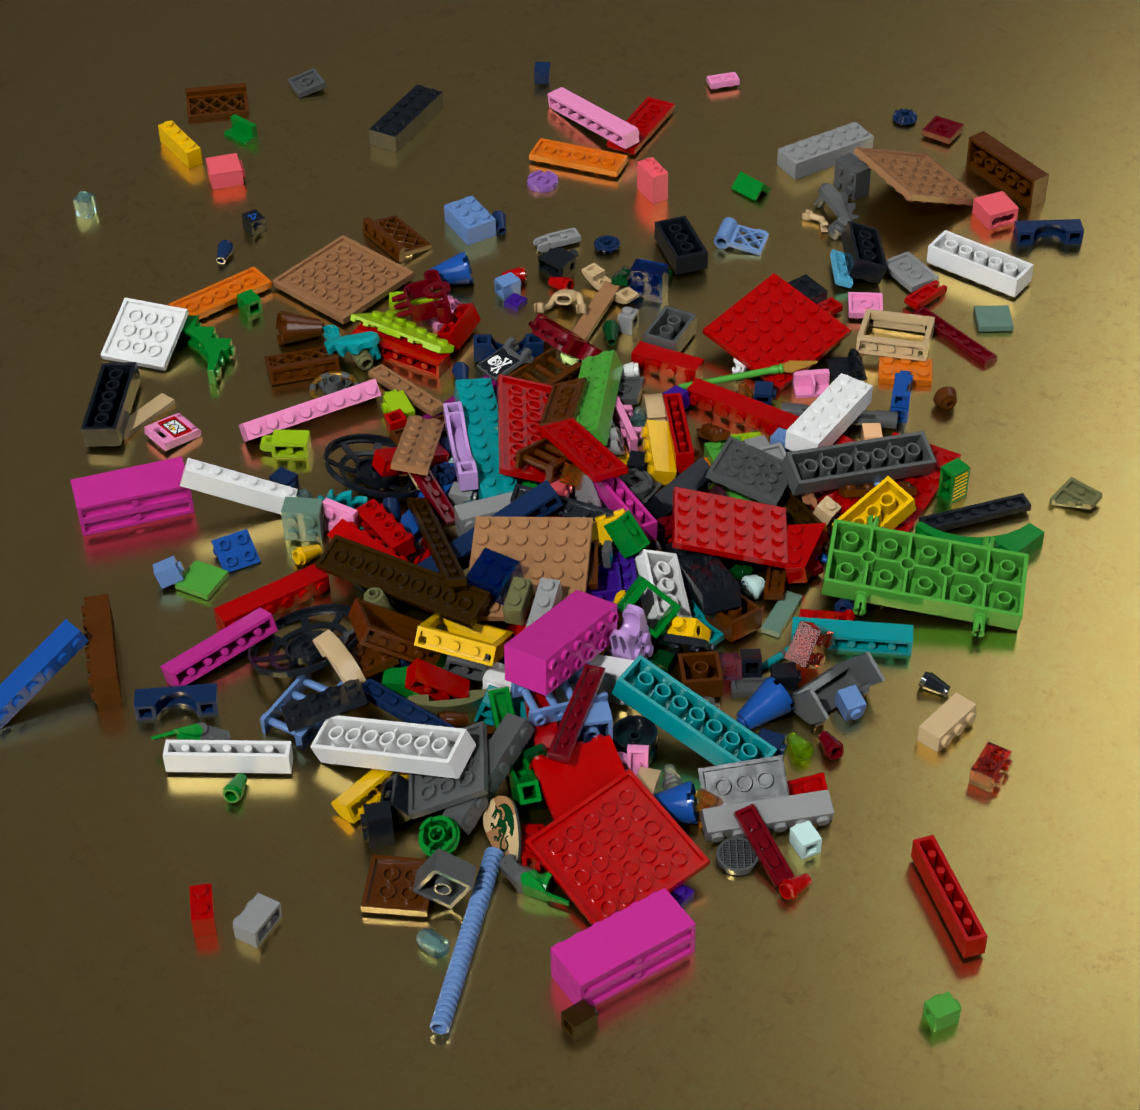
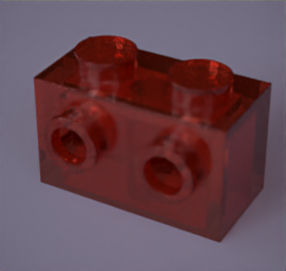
(990, 767)

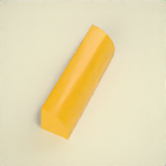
(364, 791)

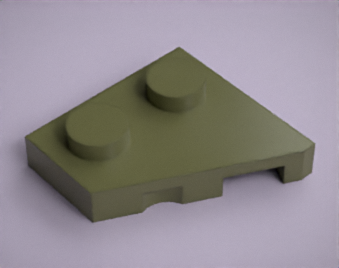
(1076, 495)

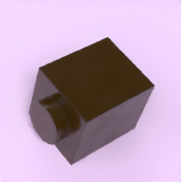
(579, 1019)

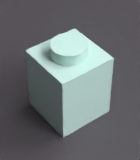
(805, 840)

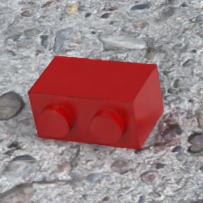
(202, 910)

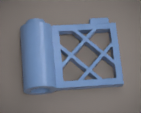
(729, 234)

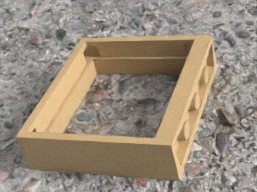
(895, 347)

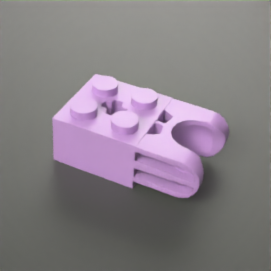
(633, 636)

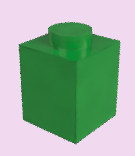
(249, 303)

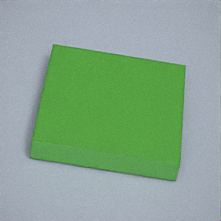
(202, 580)

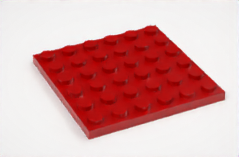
(776, 326)
(616, 849)

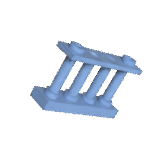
(294, 692)
(555, 711)

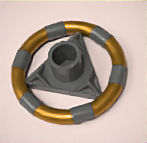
(333, 382)

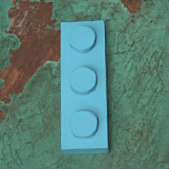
(840, 269)

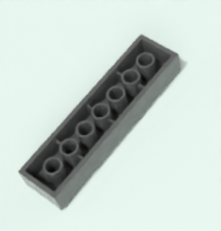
(858, 462)

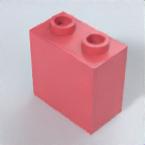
(225, 171)
(652, 180)
(995, 210)

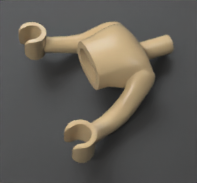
(563, 297)

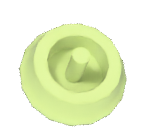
(569, 359)

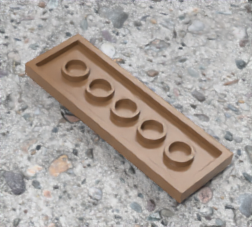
(417, 445)

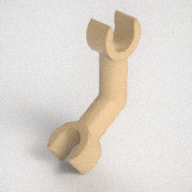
(809, 215)

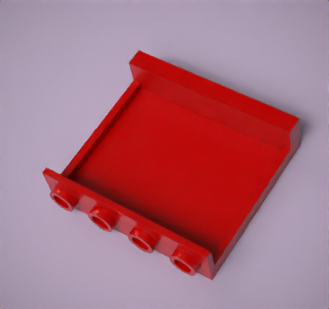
(587, 771)

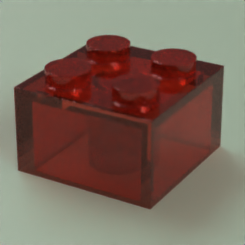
(809, 645)

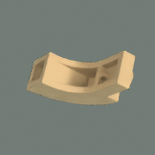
(654, 406)

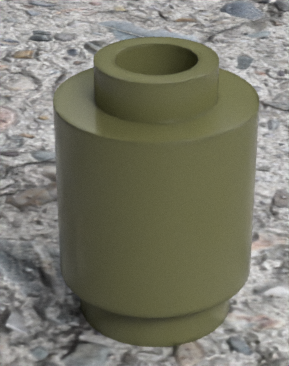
(363, 359)

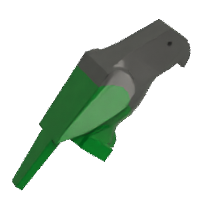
(196, 732)
(529, 881)

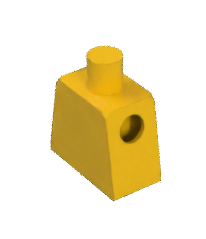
(689, 627)

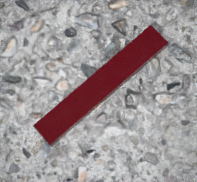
(959, 339)
(576, 713)

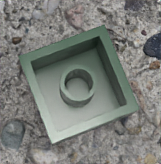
(303, 519)

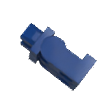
(902, 395)

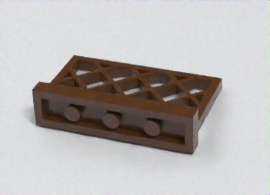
(215, 95)
(390, 242)
(300, 370)

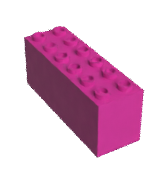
(131, 496)
(560, 642)
(623, 949)

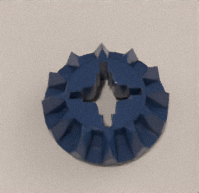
(905, 116)
(607, 244)
(449, 473)

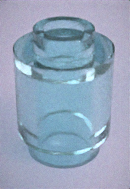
(433, 943)

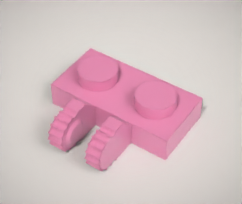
(636, 757)

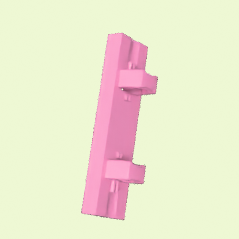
(630, 434)

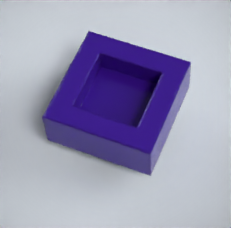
(515, 302)
(683, 895)

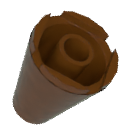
(297, 327)

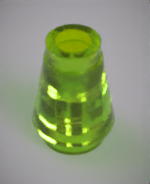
(801, 747)

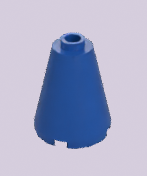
(456, 270)
(765, 705)
(680, 803)

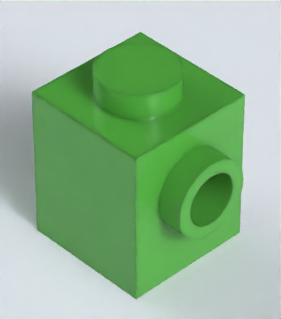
(942, 1011)

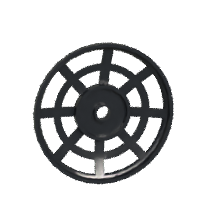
(364, 470)
(301, 648)

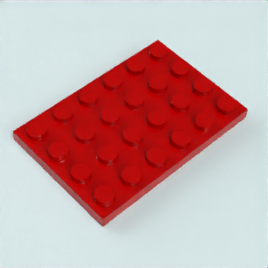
(729, 527)

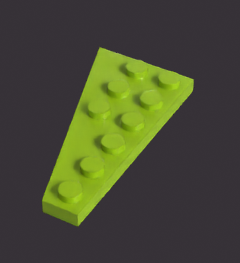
(389, 324)

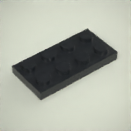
(324, 705)

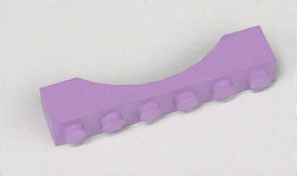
(458, 440)

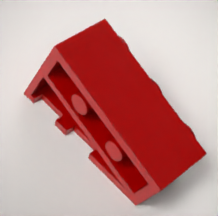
(804, 547)

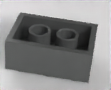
(671, 329)

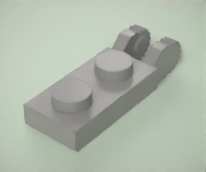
(557, 239)

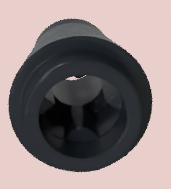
(934, 684)

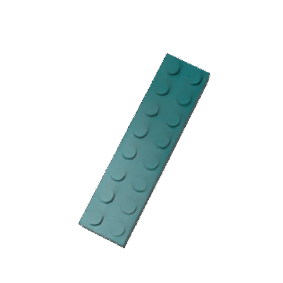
(688, 715)

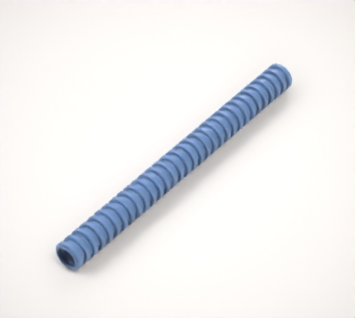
(466, 941)

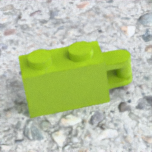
(397, 400)
(287, 443)

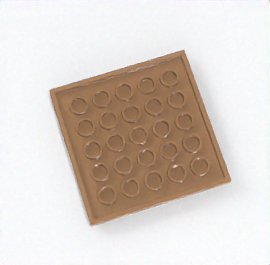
(916, 176)
(343, 279)
(543, 545)

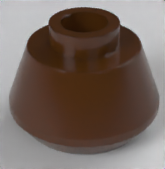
(945, 398)

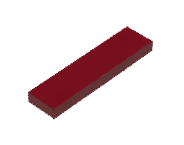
(436, 497)
(763, 844)

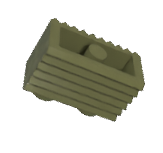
(518, 601)

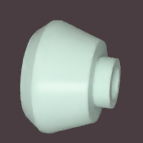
(752, 586)

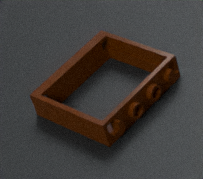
(392, 632)

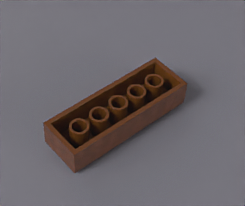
(1007, 169)
(101, 652)

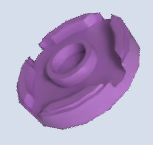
(542, 181)

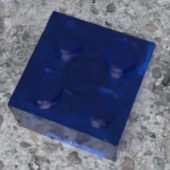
(649, 280)
(494, 573)

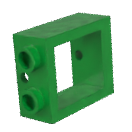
(636, 591)

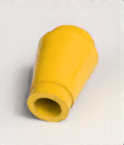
(304, 554)

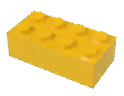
(886, 501)

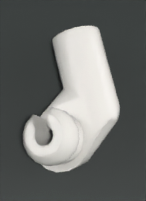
(739, 367)

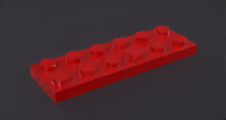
(647, 119)
(584, 450)

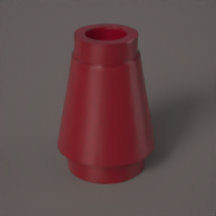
(831, 746)

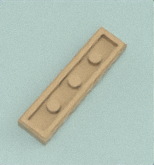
(147, 413)

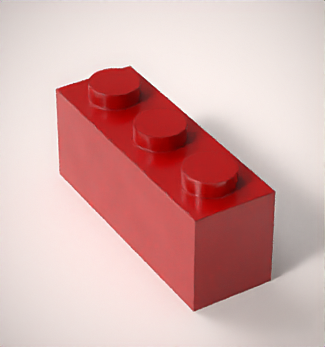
(461, 326)
(435, 681)

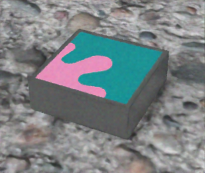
(607, 554)

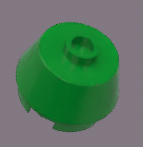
(439, 833)

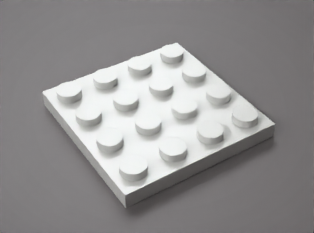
(144, 333)

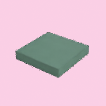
(993, 318)

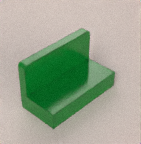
(241, 130)
(749, 186)
(627, 534)

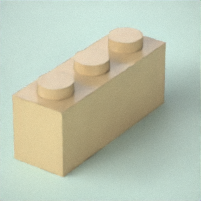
(947, 722)

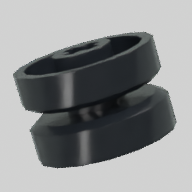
(636, 731)

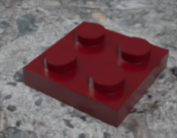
(942, 129)

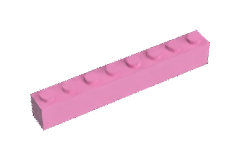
(593, 118)
(309, 410)

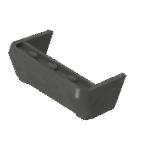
(818, 696)

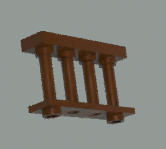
(540, 365)
(542, 449)

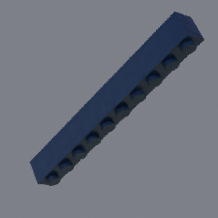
(535, 503)

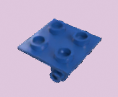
(235, 551)

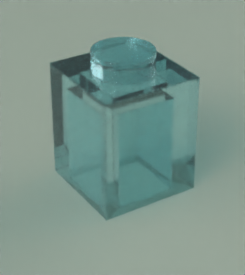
(85, 204)

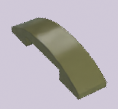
(459, 705)

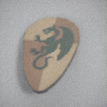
(503, 826)

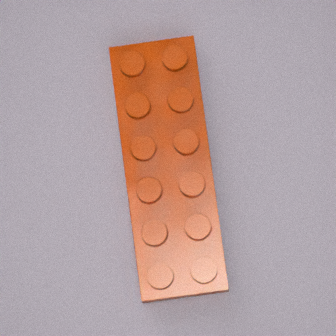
(578, 157)
(223, 293)

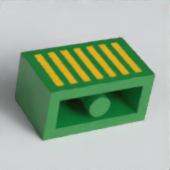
(954, 480)

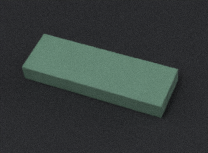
(781, 614)

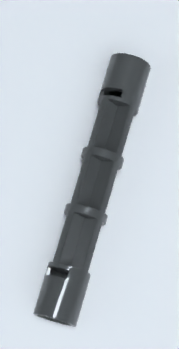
(887, 419)

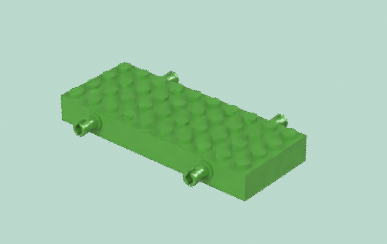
(926, 574)

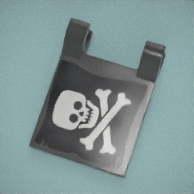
(505, 360)

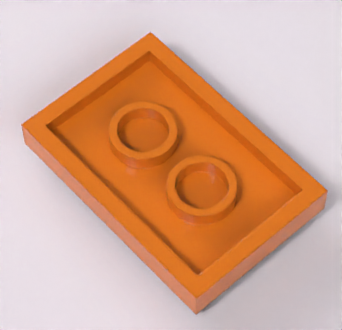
(919, 369)

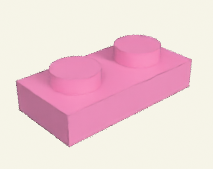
(723, 80)

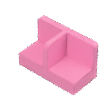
(810, 382)

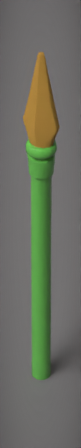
(789, 367)

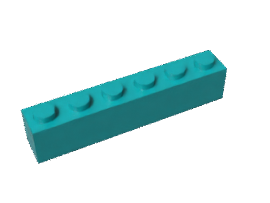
(865, 636)

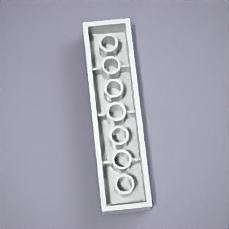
(394, 746)

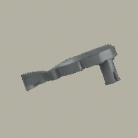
(838, 203)

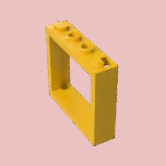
(462, 640)

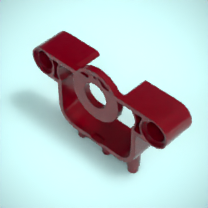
(425, 288)
(562, 338)

